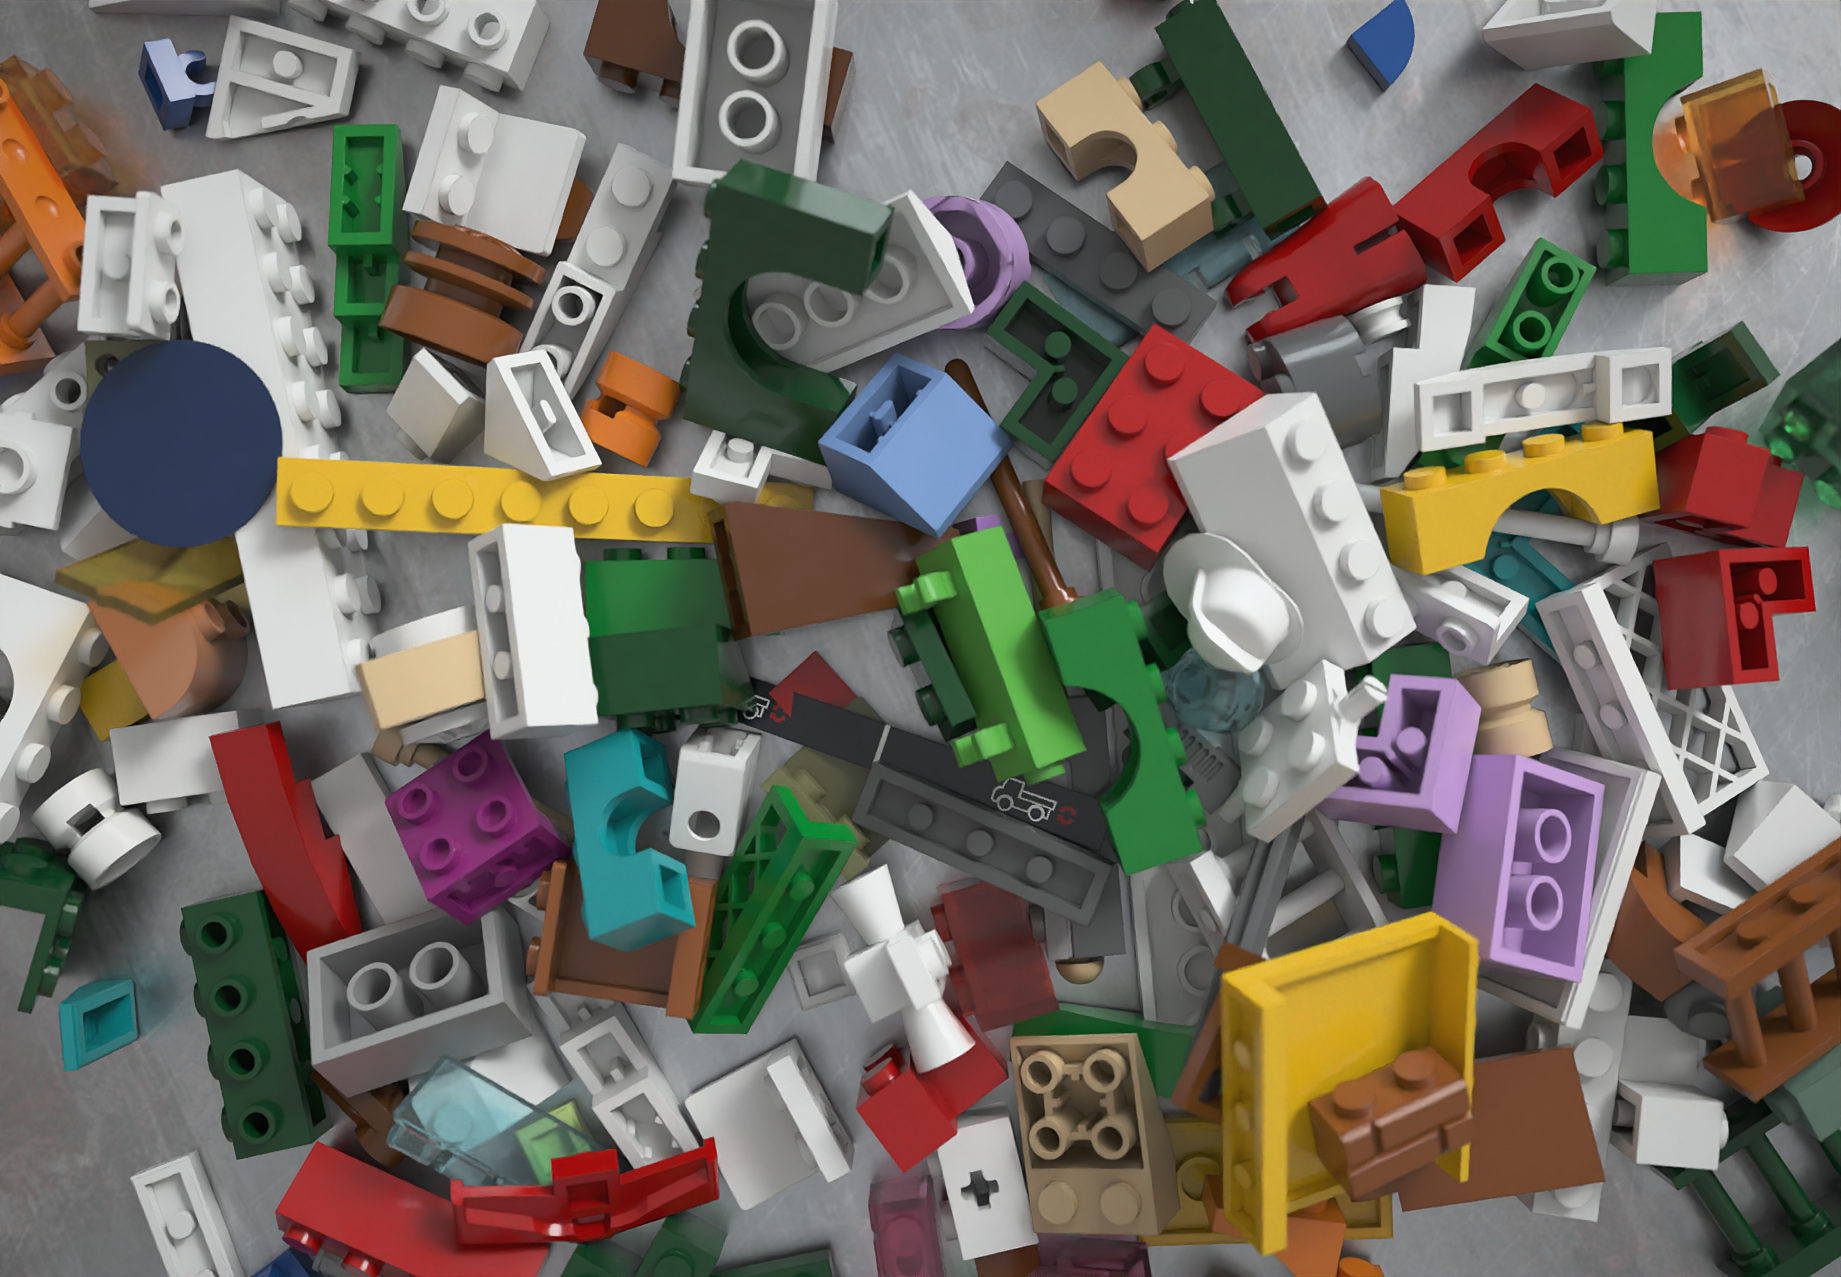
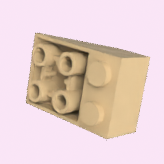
(1093, 1136)

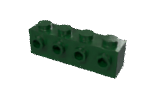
(254, 1023)

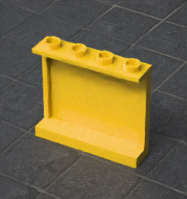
(1322, 1020)

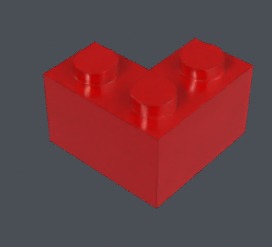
(1725, 490)
(1721, 611)
(919, 1111)

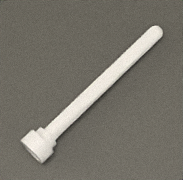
(1608, 542)

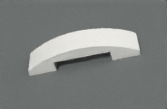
(1541, 394)

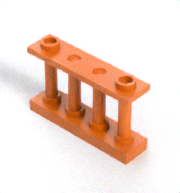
(46, 223)

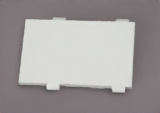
(33, 469)

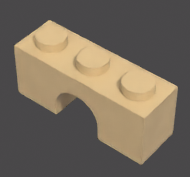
(1101, 124)

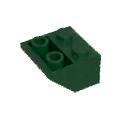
(670, 676)

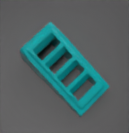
(96, 1022)

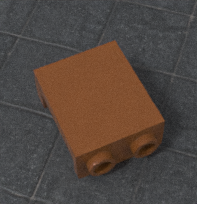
(655, 975)

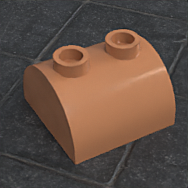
(183, 662)

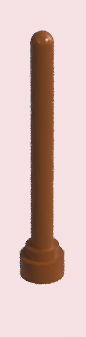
(1019, 510)

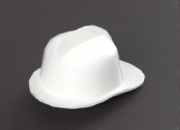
(1230, 604)

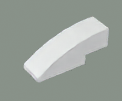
(1431, 349)

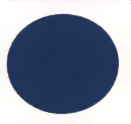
(181, 443)

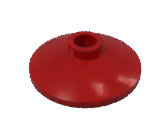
(1813, 133)

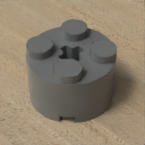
(1324, 362)

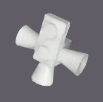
(901, 970)

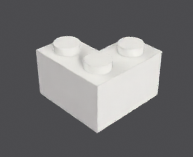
(1657, 1105)

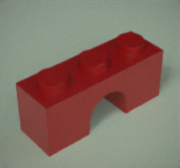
(1533, 144)

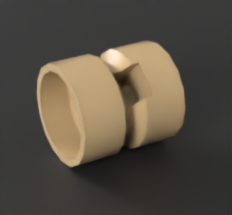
(1506, 717)

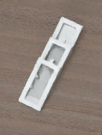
(621, 1075)

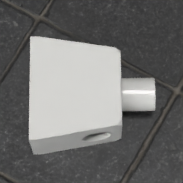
(717, 778)

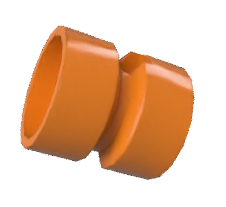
(629, 408)

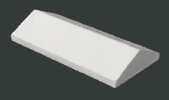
(832, 328)

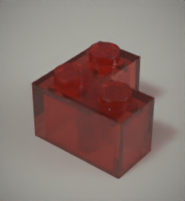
(999, 960)

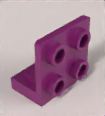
(474, 830)

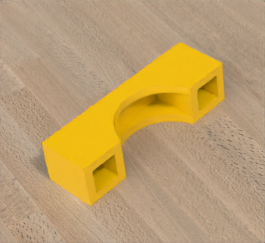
(1447, 515)

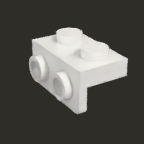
(130, 267)
(1462, 610)

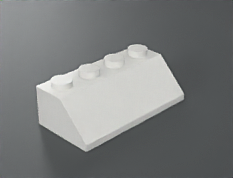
(1290, 503)

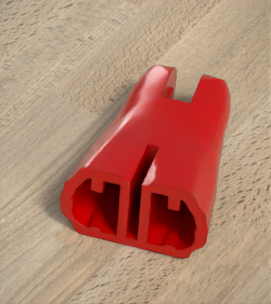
(1332, 264)

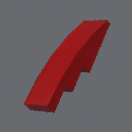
(285, 837)

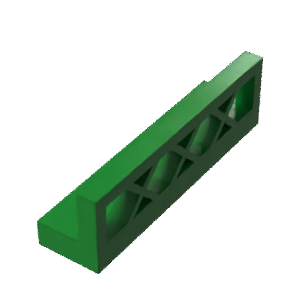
(774, 919)

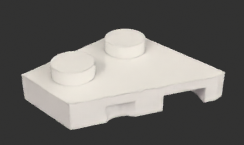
(278, 81)

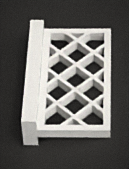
(1624, 705)

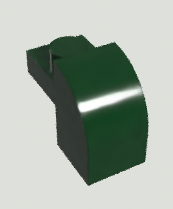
(1708, 380)

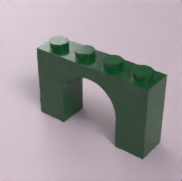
(757, 227)

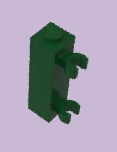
(1239, 117)

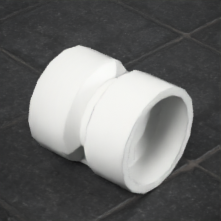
(109, 846)

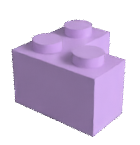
(1417, 763)

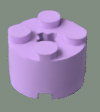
(992, 251)

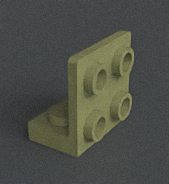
(830, 791)

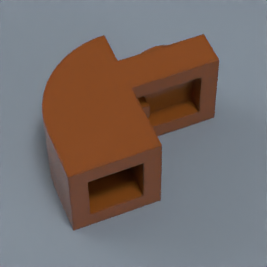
(1651, 927)

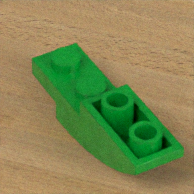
(1522, 326)

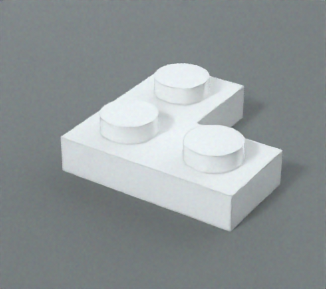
(738, 469)

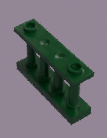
(1810, 1231)

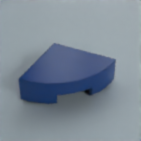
(1385, 42)

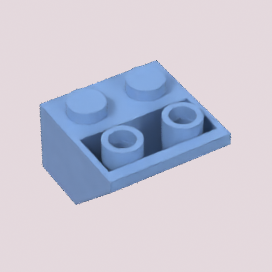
(913, 446)

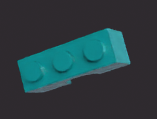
(611, 792)

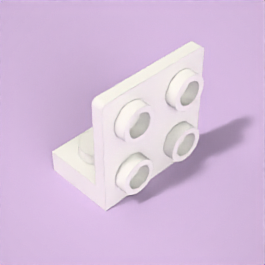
(494, 172)
(771, 1126)

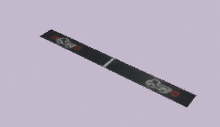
(864, 740)

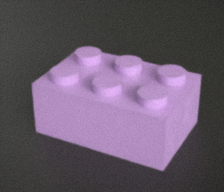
(1522, 866)

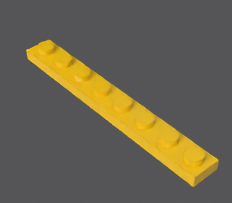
(481, 498)

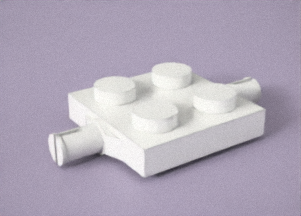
(1299, 750)

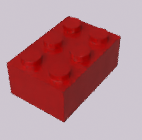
(1117, 468)

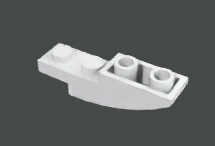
(603, 266)

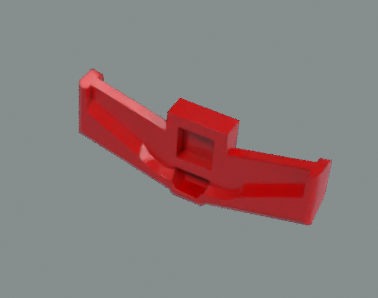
(586, 1199)

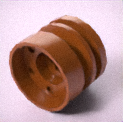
(462, 294)

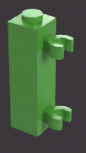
(997, 655)

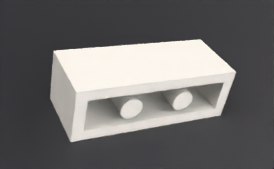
(532, 632)

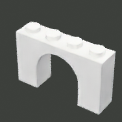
(50, 652)

